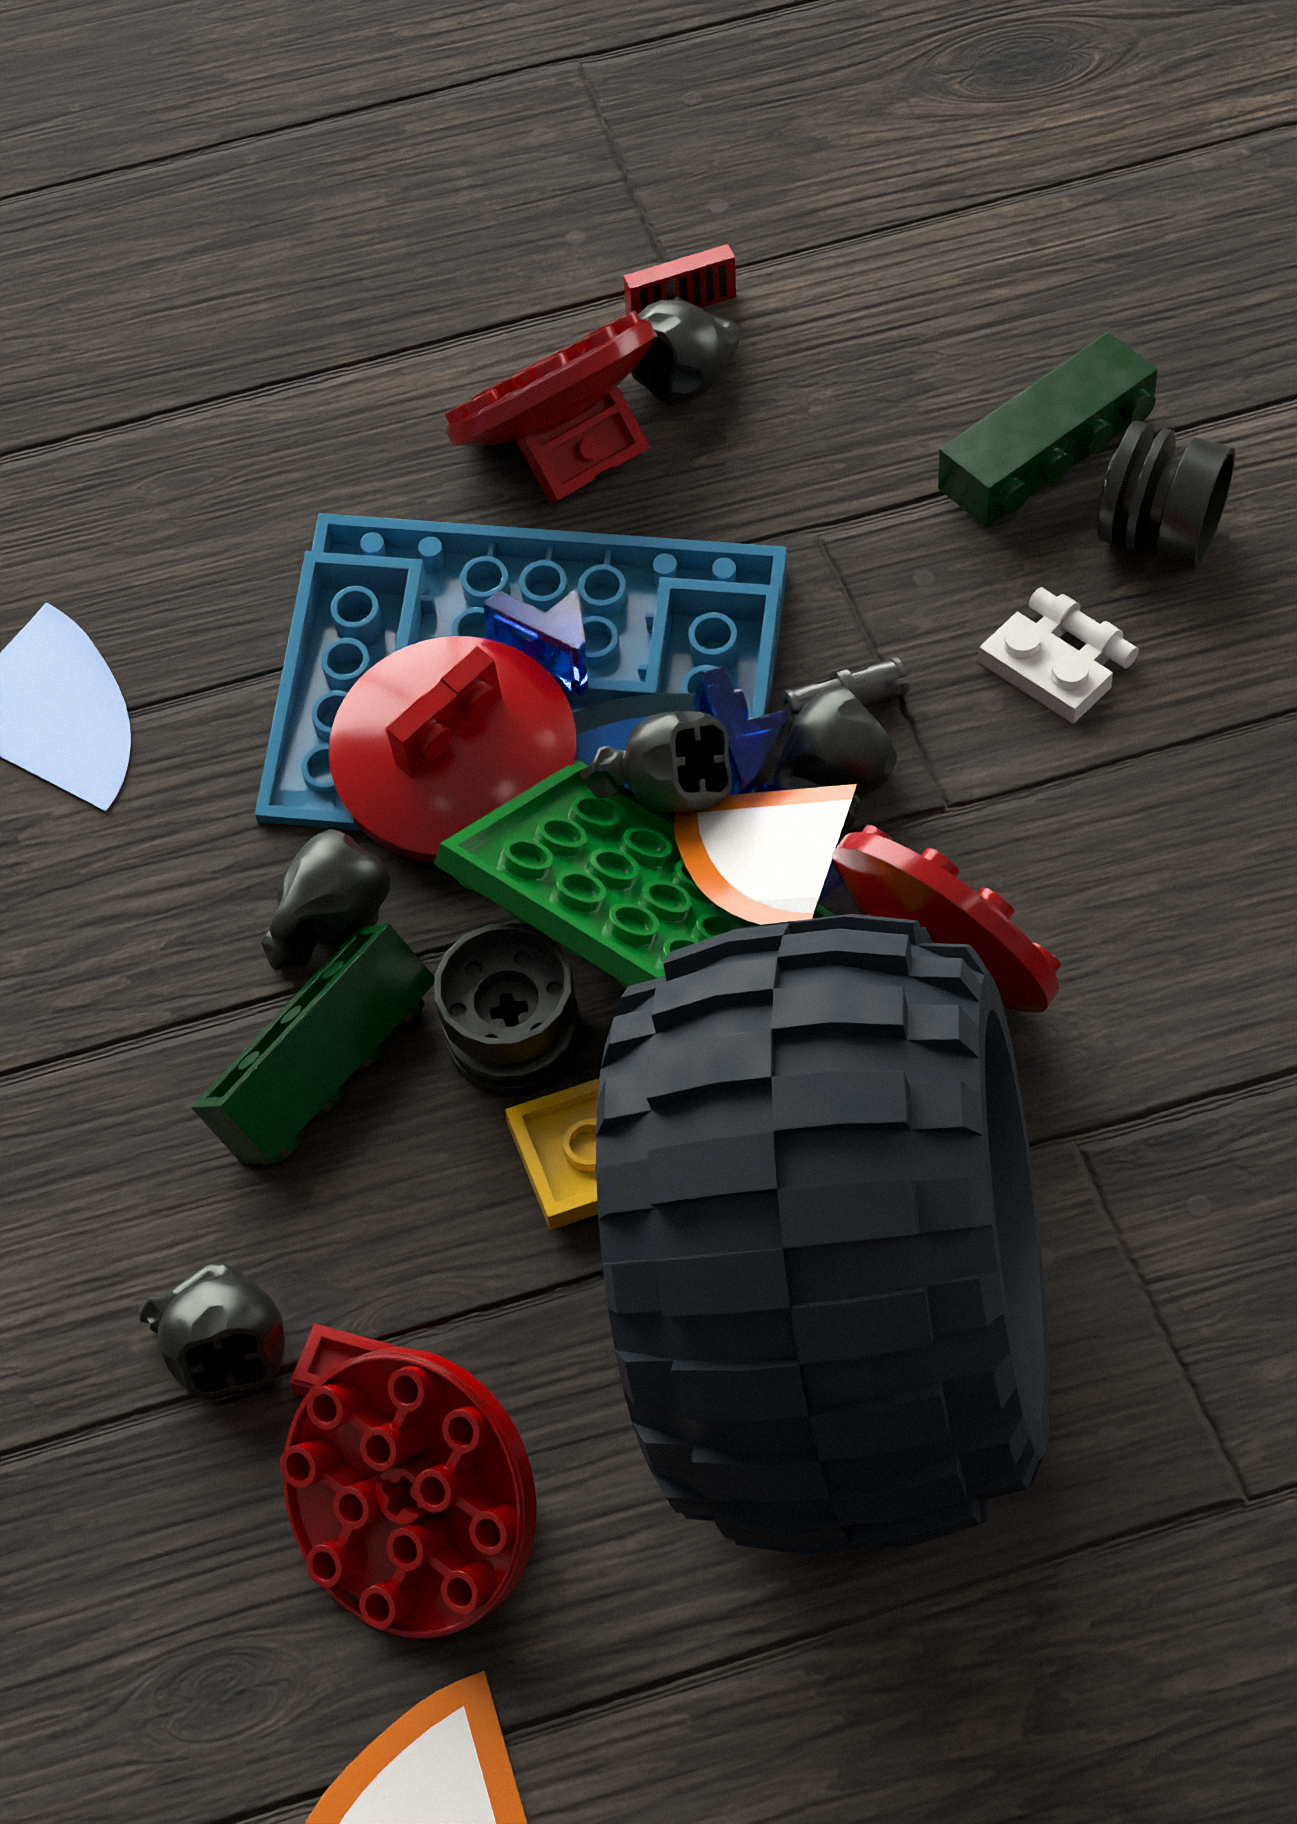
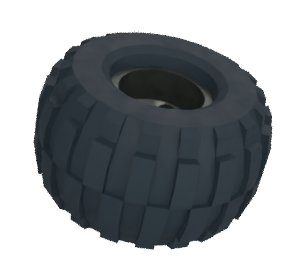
(823, 1236)

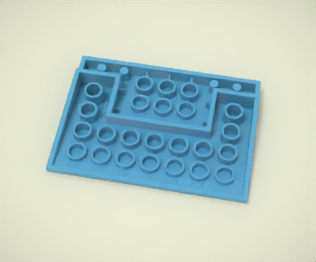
(376, 584)

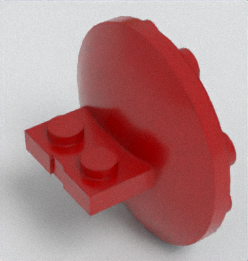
(564, 409)
(445, 739)
(902, 884)
(409, 1492)

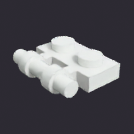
(1048, 667)

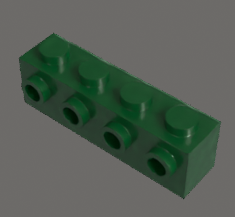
(1047, 429)
(315, 1046)

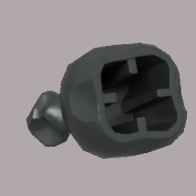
(687, 352)
(836, 745)
(670, 763)
(324, 898)
(217, 1331)

